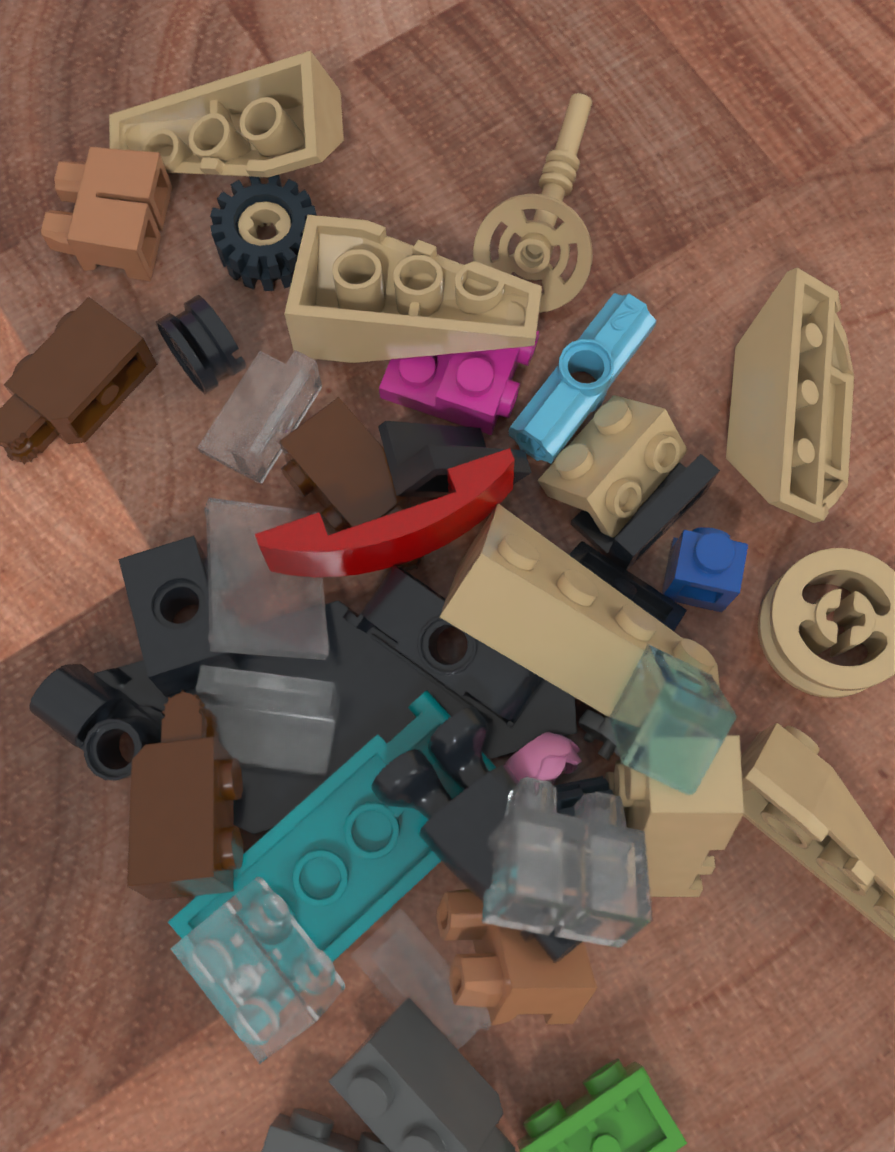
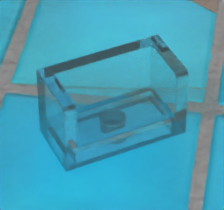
(670, 720)

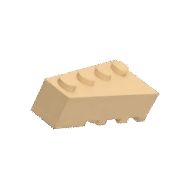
(556, 614)

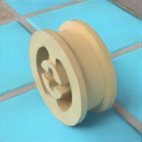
(796, 630)

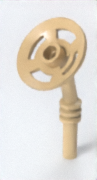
(539, 235)

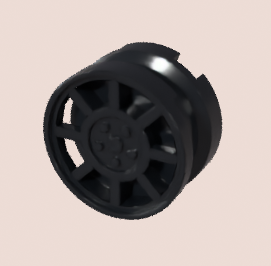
(201, 344)

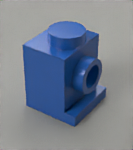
(705, 569)

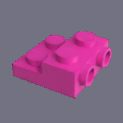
(458, 386)

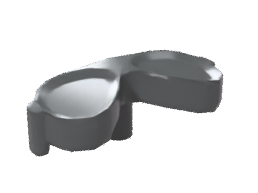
(599, 729)

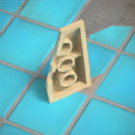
(240, 124)
(386, 300)
(817, 821)

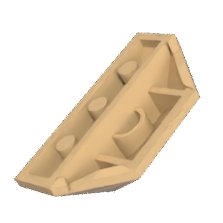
(794, 399)

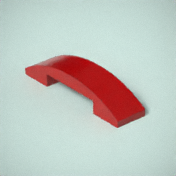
(394, 539)

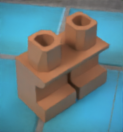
(116, 213)
(507, 971)

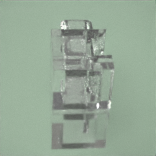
(566, 870)

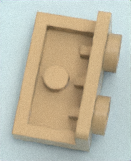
(615, 462)

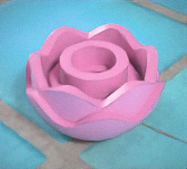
(545, 758)

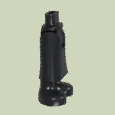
(459, 826)

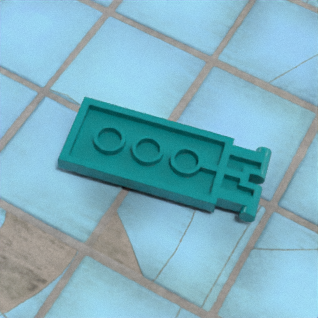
(342, 850)

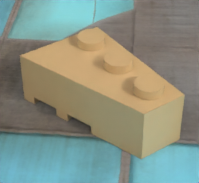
(680, 825)

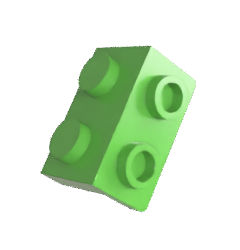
(614, 1116)

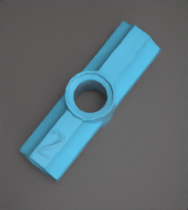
(565, 403)

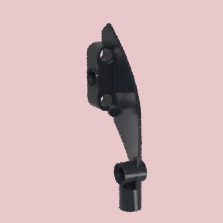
(378, 668)

